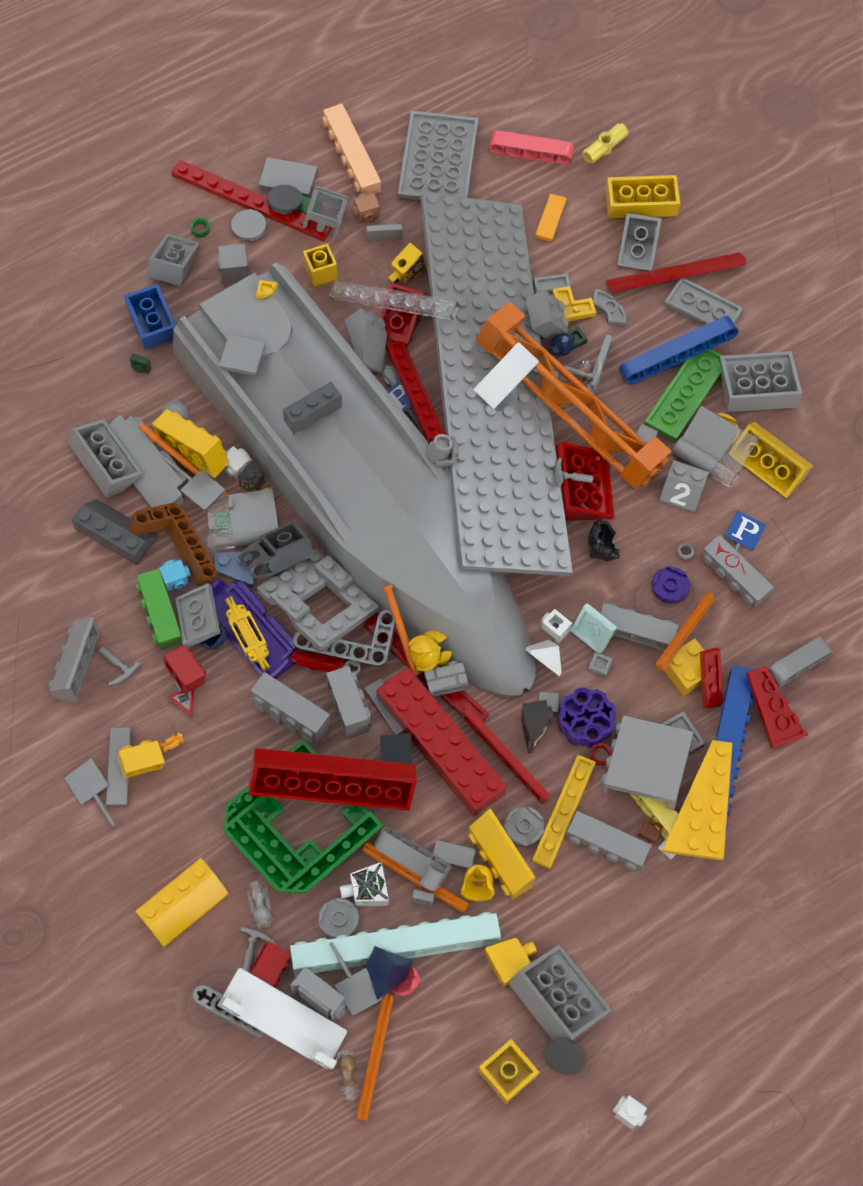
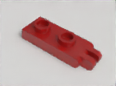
(317, 661)

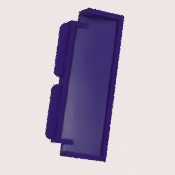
(278, 640)

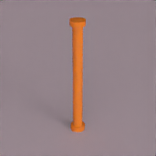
(400, 626)

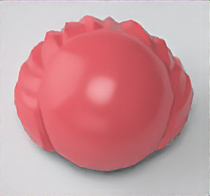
(409, 984)

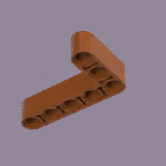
(175, 520)

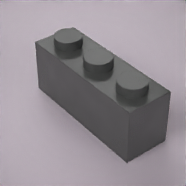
(312, 407)

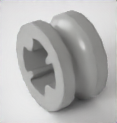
(355, 665)

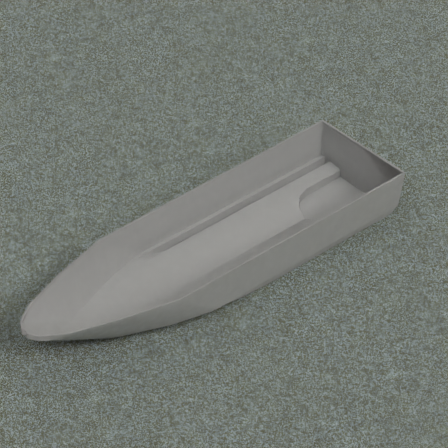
(355, 474)

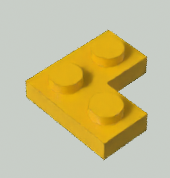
(574, 309)

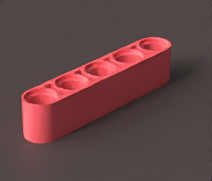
(531, 147)

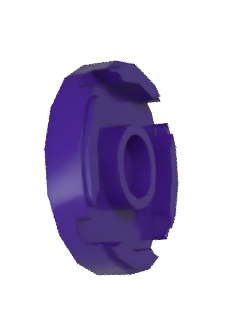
(670, 585)

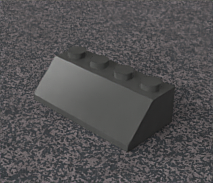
(112, 530)

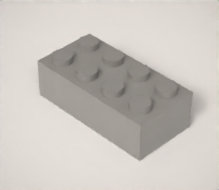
(290, 709)

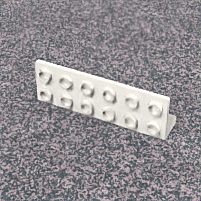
(283, 1018)

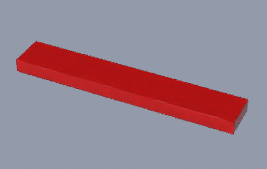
(505, 755)

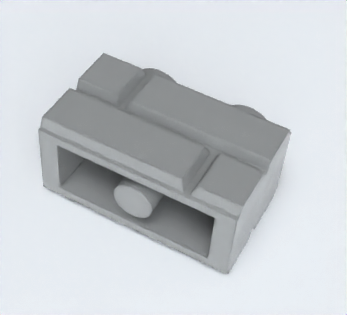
(446, 679)

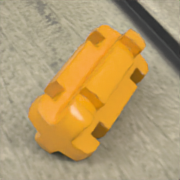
(171, 742)

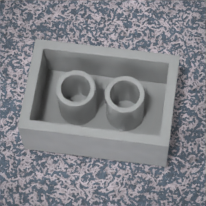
(348, 702)

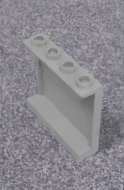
(648, 760)

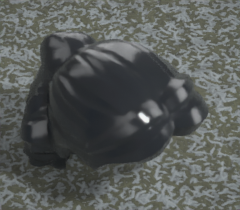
(600, 541)

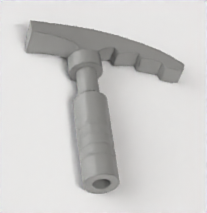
(595, 378)
(560, 475)
(128, 672)
(252, 940)

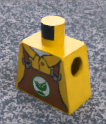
(407, 265)

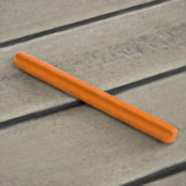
(685, 631)
(441, 893)
(375, 1057)

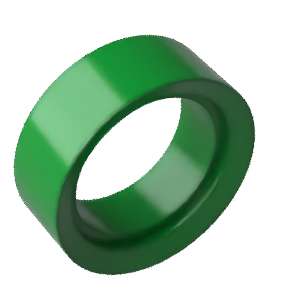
(200, 221)

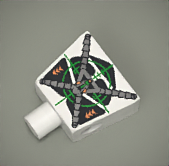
(367, 887)

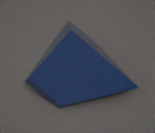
(386, 970)

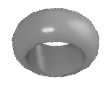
(682, 556)

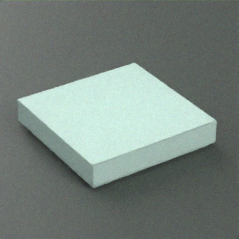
(593, 628)

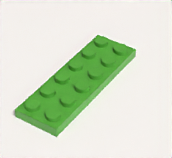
(685, 394)

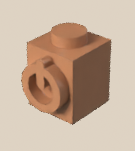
(366, 207)

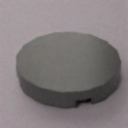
(284, 199)
(565, 1056)

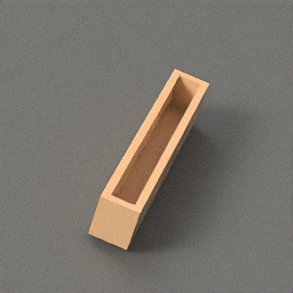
(351, 150)

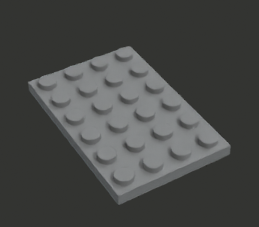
(438, 155)

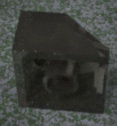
(535, 721)

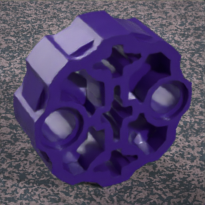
(574, 711)

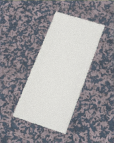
(506, 375)

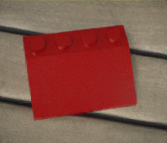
(580, 498)

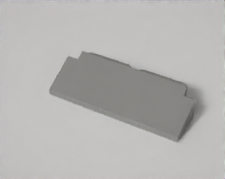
(159, 479)

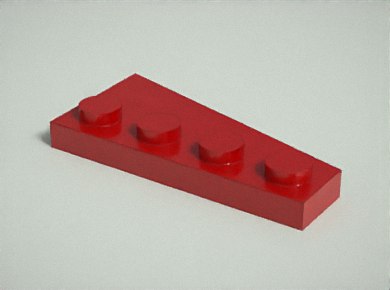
(777, 717)

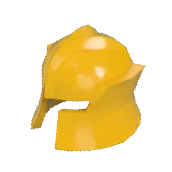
(426, 652)

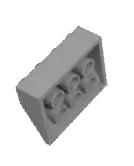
(760, 381)
(559, 995)

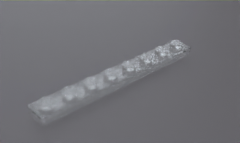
(394, 300)

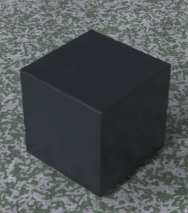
(396, 748)

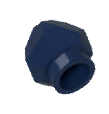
(562, 344)

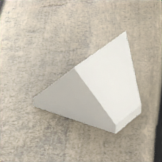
(548, 654)

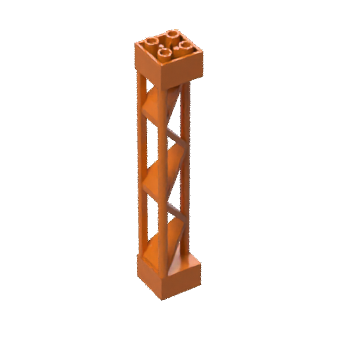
(499, 338)

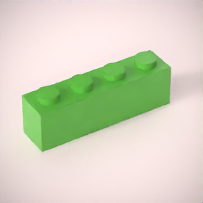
(159, 609)

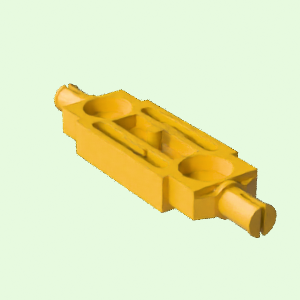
(256, 649)

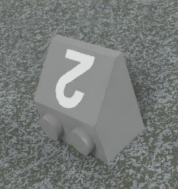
(683, 486)

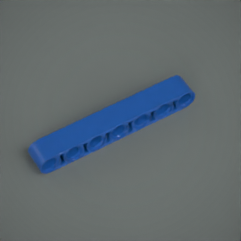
(678, 350)

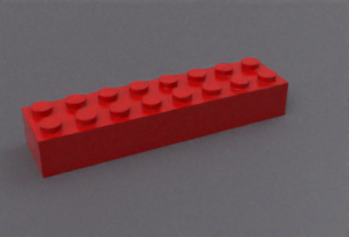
(441, 742)
(332, 779)

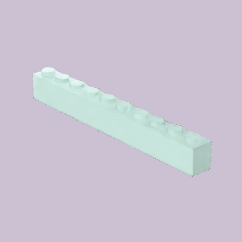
(405, 941)

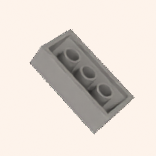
(104, 457)
(74, 660)

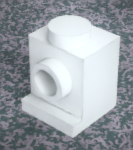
(556, 618)

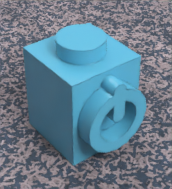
(174, 574)

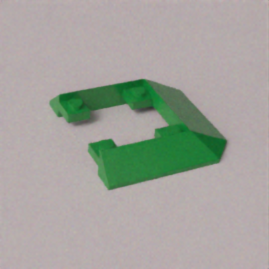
(289, 870)

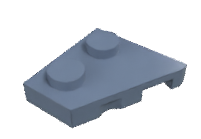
(229, 565)

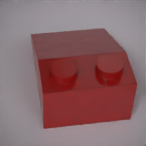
(400, 324)

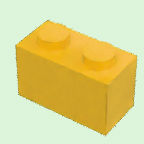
(140, 758)

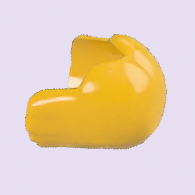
(481, 874)

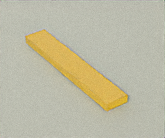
(563, 812)

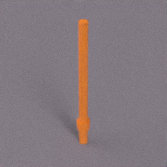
(155, 437)

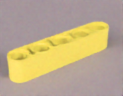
(658, 812)

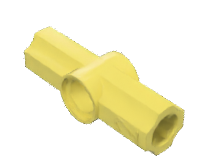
(605, 143)

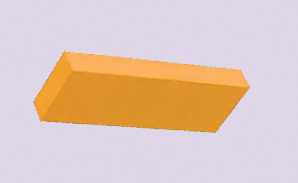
(551, 217)

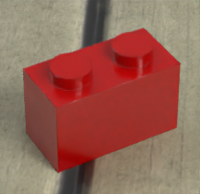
(185, 669)
(270, 964)

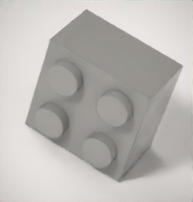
(547, 315)

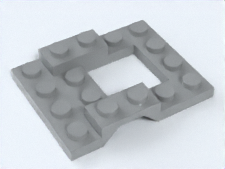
(306, 578)

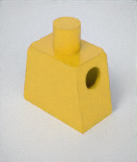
(509, 958)

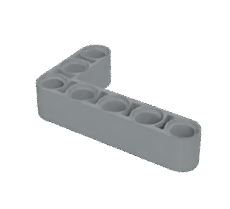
(351, 647)

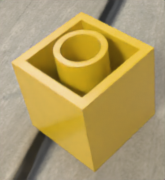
(320, 265)

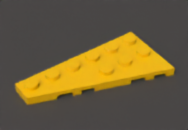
(703, 817)

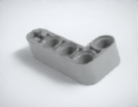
(799, 662)
(414, 857)
(224, 1015)

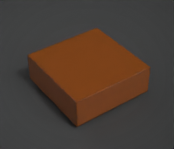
(649, 830)

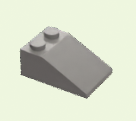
(639, 242)
(172, 259)
(368, 338)

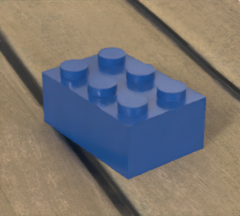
(150, 316)

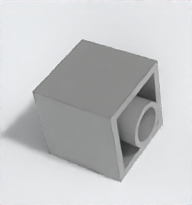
(232, 263)

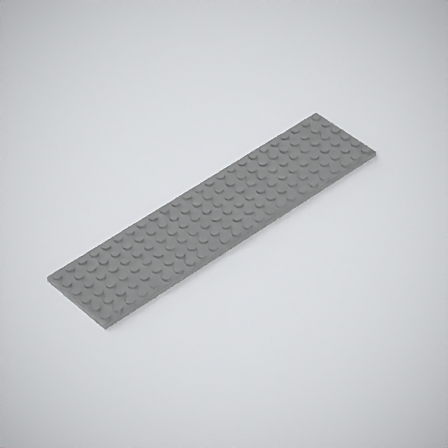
(506, 462)

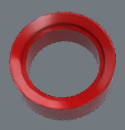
(600, 745)

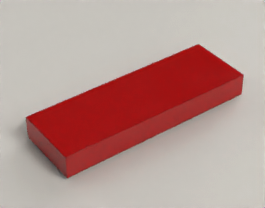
(711, 677)

